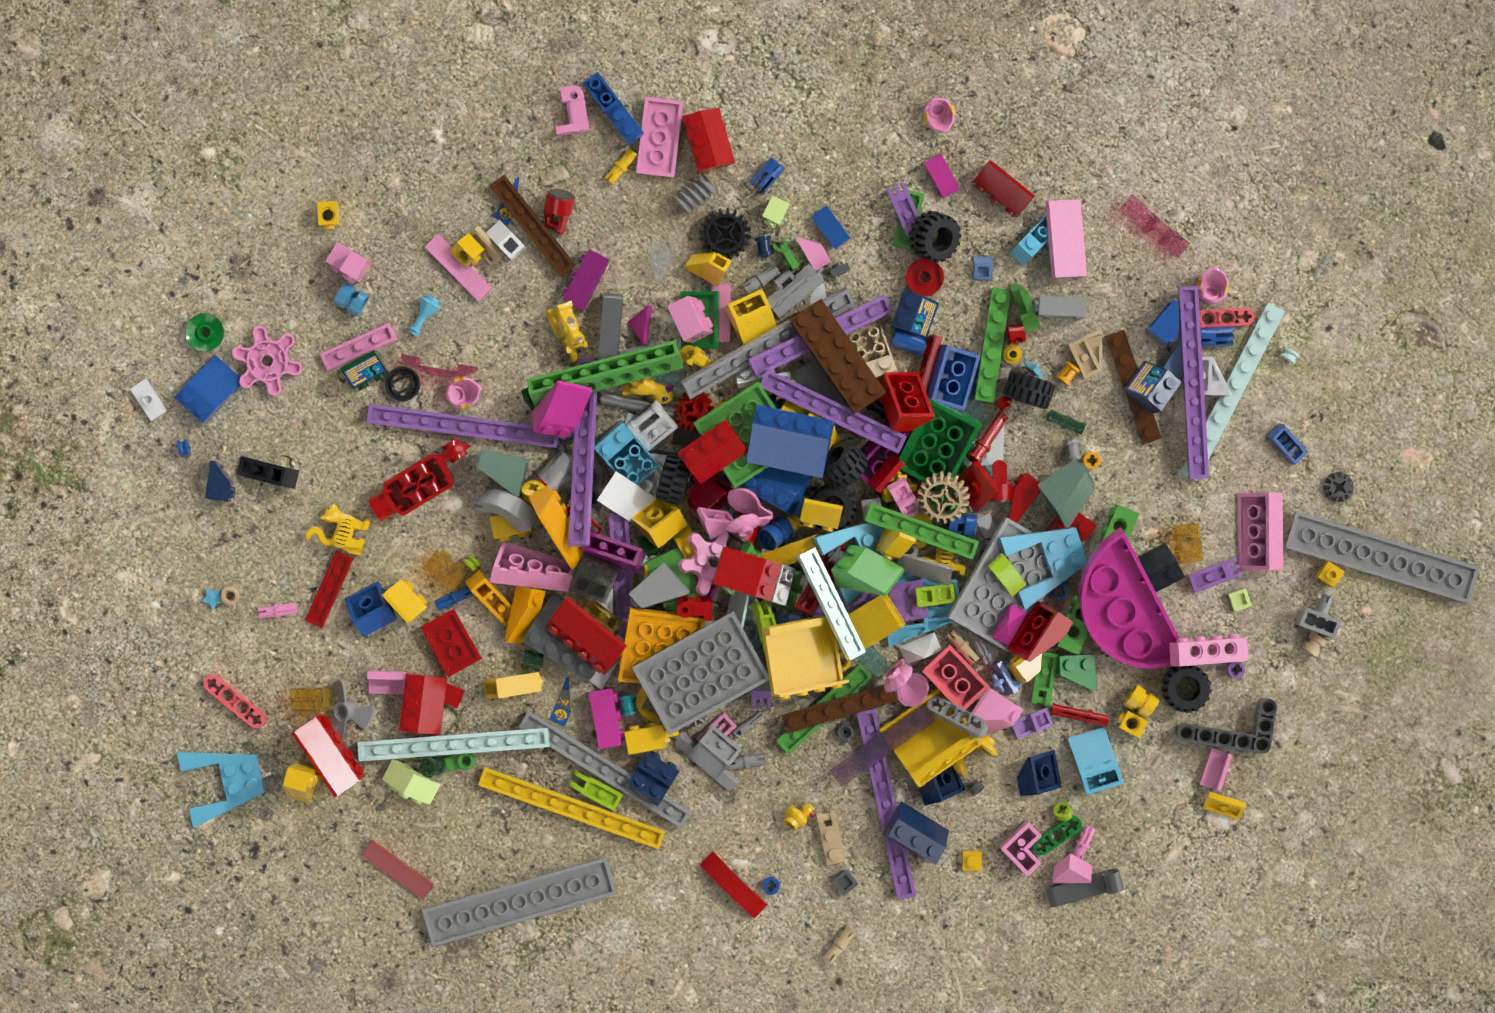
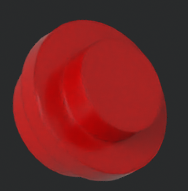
(1003, 404)

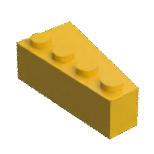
(301, 781)

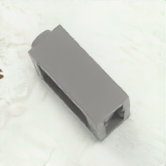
(1060, 307)

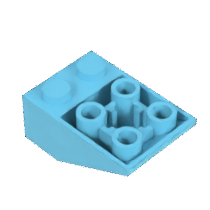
(626, 454)
(1095, 761)

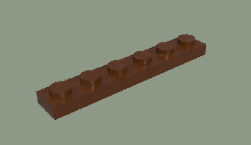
(532, 225)
(1126, 369)
(837, 708)

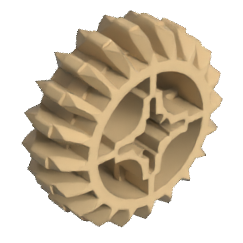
(951, 499)

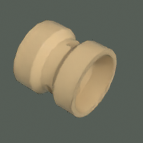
(1313, 646)

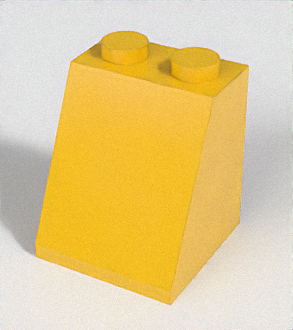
(876, 620)

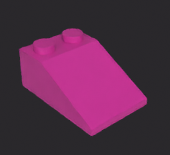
(560, 409)

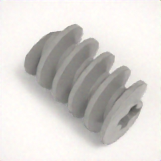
(695, 194)

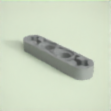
(958, 715)

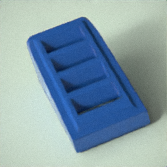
(1275, 432)

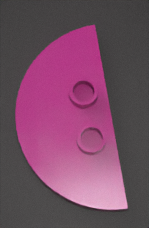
(1123, 606)

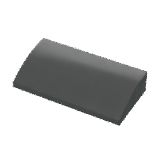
(815, 379)

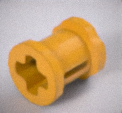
(1069, 370)
(1095, 456)

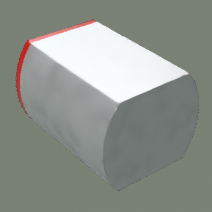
(557, 471)

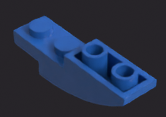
(613, 108)

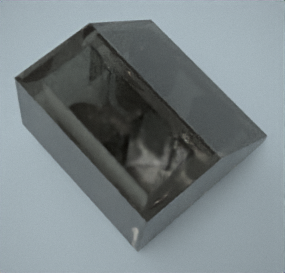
(594, 578)

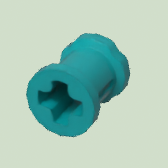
(627, 704)

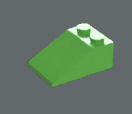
(672, 559)
(866, 571)

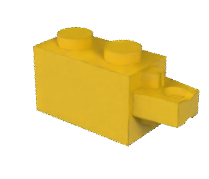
(647, 738)

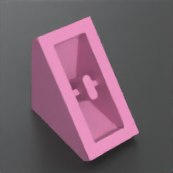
(714, 521)
(1072, 870)

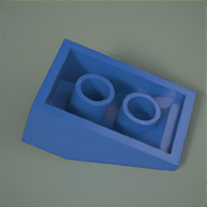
(209, 389)

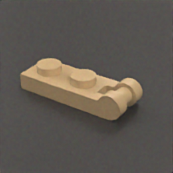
(831, 838)

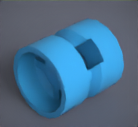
(352, 299)

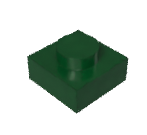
(648, 548)

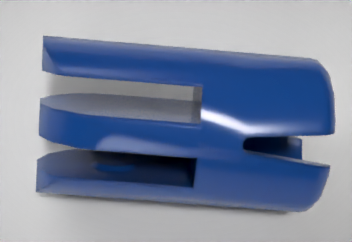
(772, 172)
(1217, 336)
(908, 342)

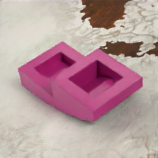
(941, 175)

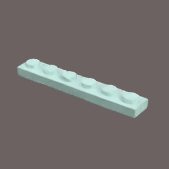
(831, 604)

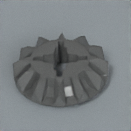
(1329, 487)

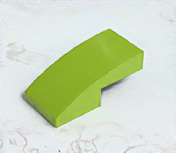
(1007, 575)
(935, 595)

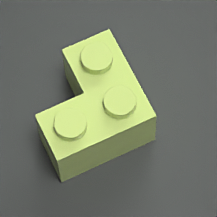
(410, 783)

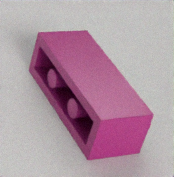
(606, 717)

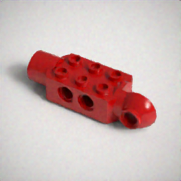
(418, 482)

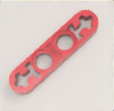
(1216, 317)
(236, 699)

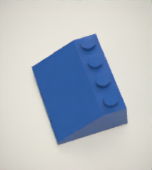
(790, 441)
(778, 487)

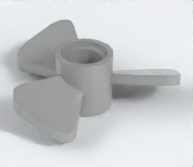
(348, 711)

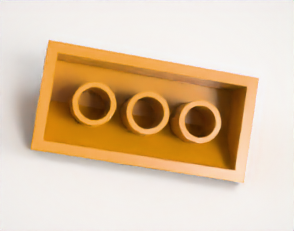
(556, 521)

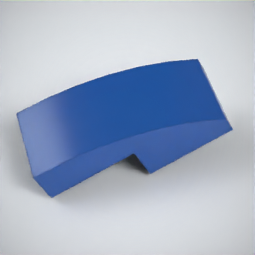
(831, 227)

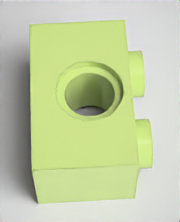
(775, 212)

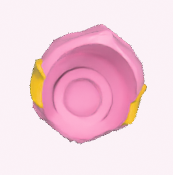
(939, 114)
(1212, 285)
(463, 392)

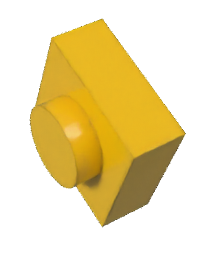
(972, 860)

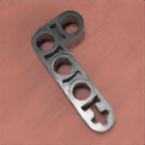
(610, 325)
(1101, 882)

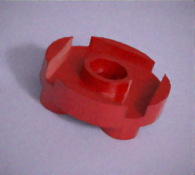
(918, 286)

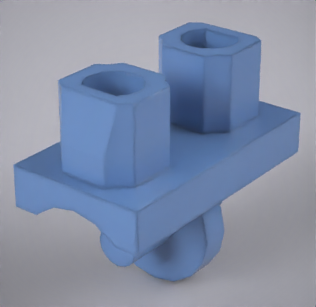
(1003, 680)

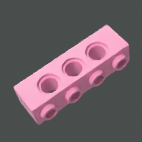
(1236, 650)

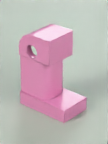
(576, 112)

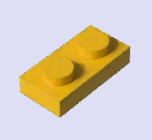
(1224, 805)

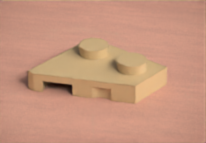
(1088, 353)

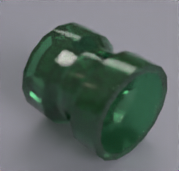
(534, 661)
(433, 766)

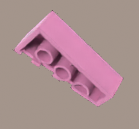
(530, 568)

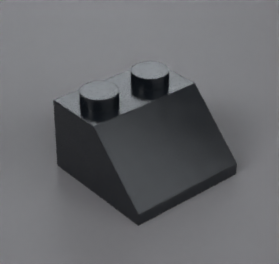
(1161, 567)

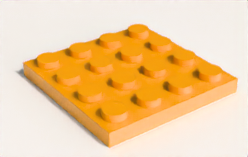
(650, 633)

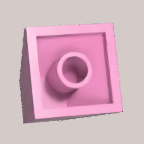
(996, 711)

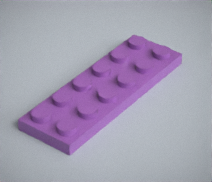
(902, 595)

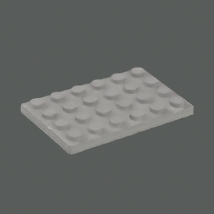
(984, 597)
(701, 673)

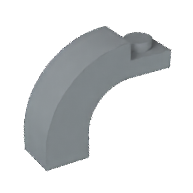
(507, 506)

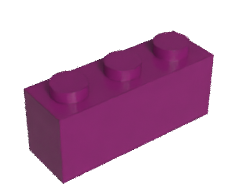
(585, 279)
(615, 552)

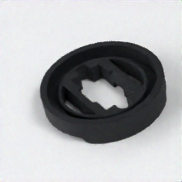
(389, 384)

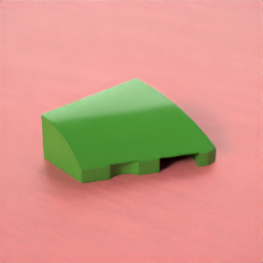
(1025, 307)

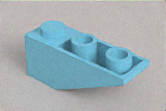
(1031, 242)

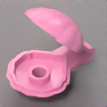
(747, 502)
(910, 687)

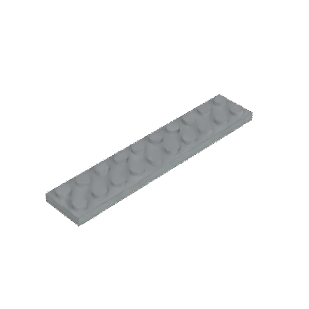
(1382, 557)
(519, 901)

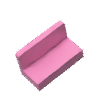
(386, 682)
(1215, 769)

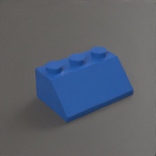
(953, 376)

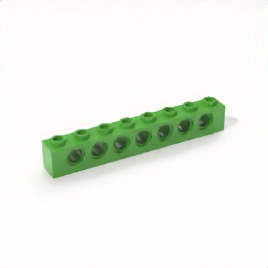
(612, 370)
(1128, 518)

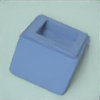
(982, 268)

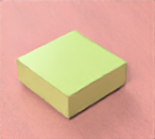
(1239, 600)

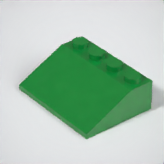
(940, 443)

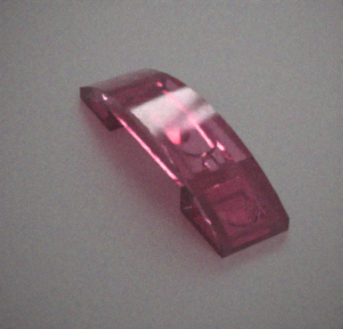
(1154, 227)
(462, 370)

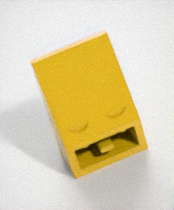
(750, 316)

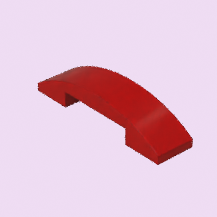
(733, 885)

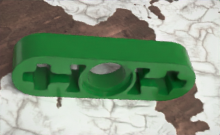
(1048, 848)

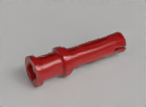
(982, 445)

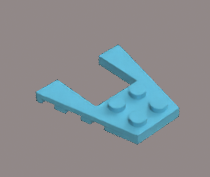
(864, 535)
(1062, 554)
(937, 614)
(240, 780)

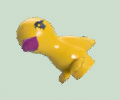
(647, 386)

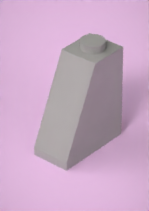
(658, 588)

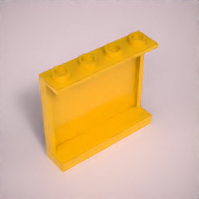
(802, 657)
(933, 747)

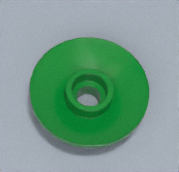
(195, 330)

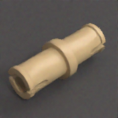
(962, 647)
(840, 944)

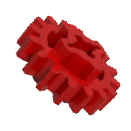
(692, 410)

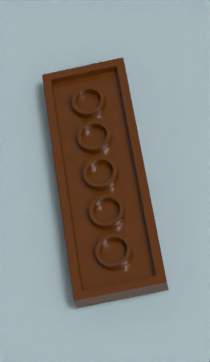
(837, 356)

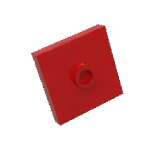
(979, 485)

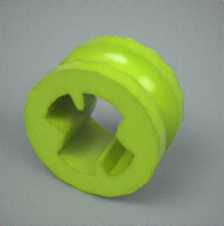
(472, 562)
(1068, 811)

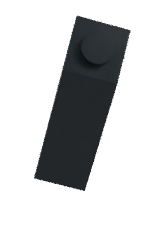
(268, 472)

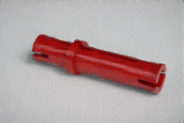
(1080, 715)

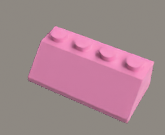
(1260, 531)

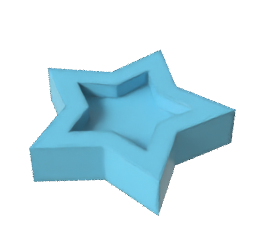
(1033, 368)
(212, 597)

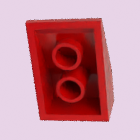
(746, 573)
(1039, 632)

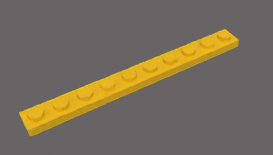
(571, 807)

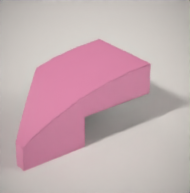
(814, 252)

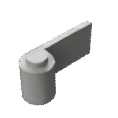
(924, 568)

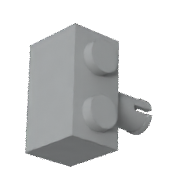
(1319, 619)

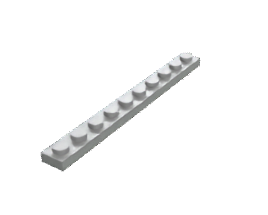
(737, 359)
(603, 768)

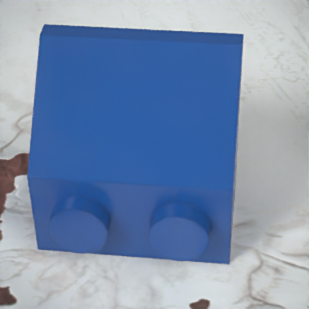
(1165, 325)
(370, 609)

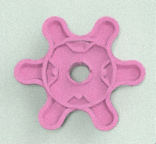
(269, 374)
(699, 561)

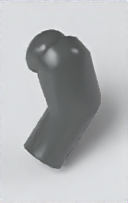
(981, 548)

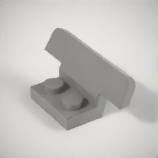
(712, 754)

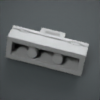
(801, 286)

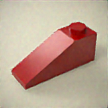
(1024, 494)

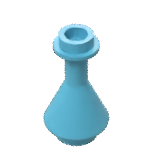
(427, 307)

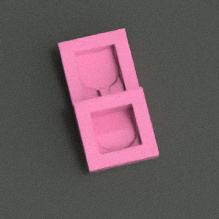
(904, 497)

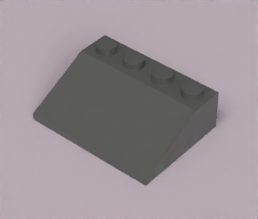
(552, 646)

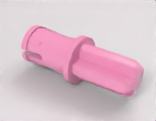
(277, 610)
(1083, 843)

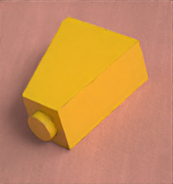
(513, 685)

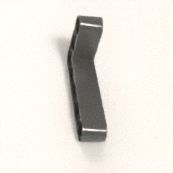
(1233, 736)

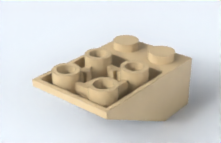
(874, 349)

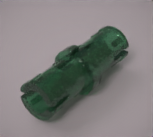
(1066, 422)

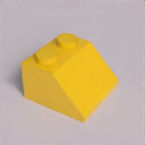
(821, 514)
(659, 522)
(405, 600)

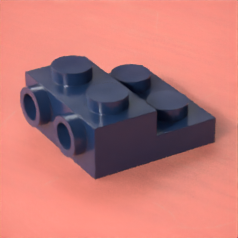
(652, 778)

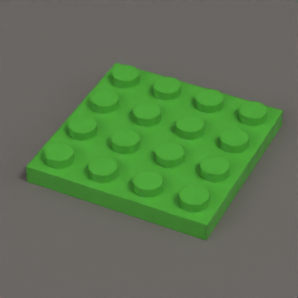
(740, 415)

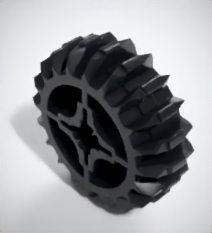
(736, 221)

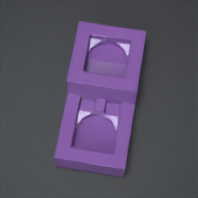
(1032, 723)

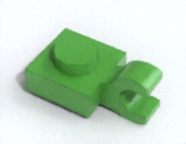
(789, 259)

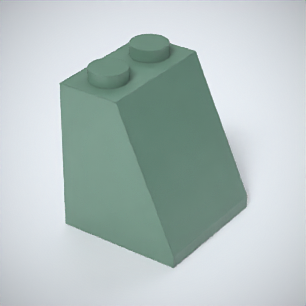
(504, 469)
(1067, 491)

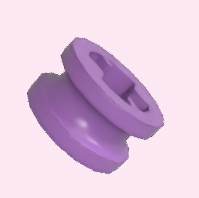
(1238, 674)

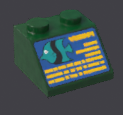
(364, 370)

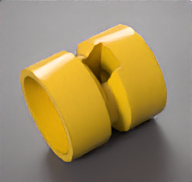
(1142, 702)

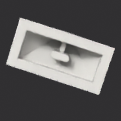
(920, 648)

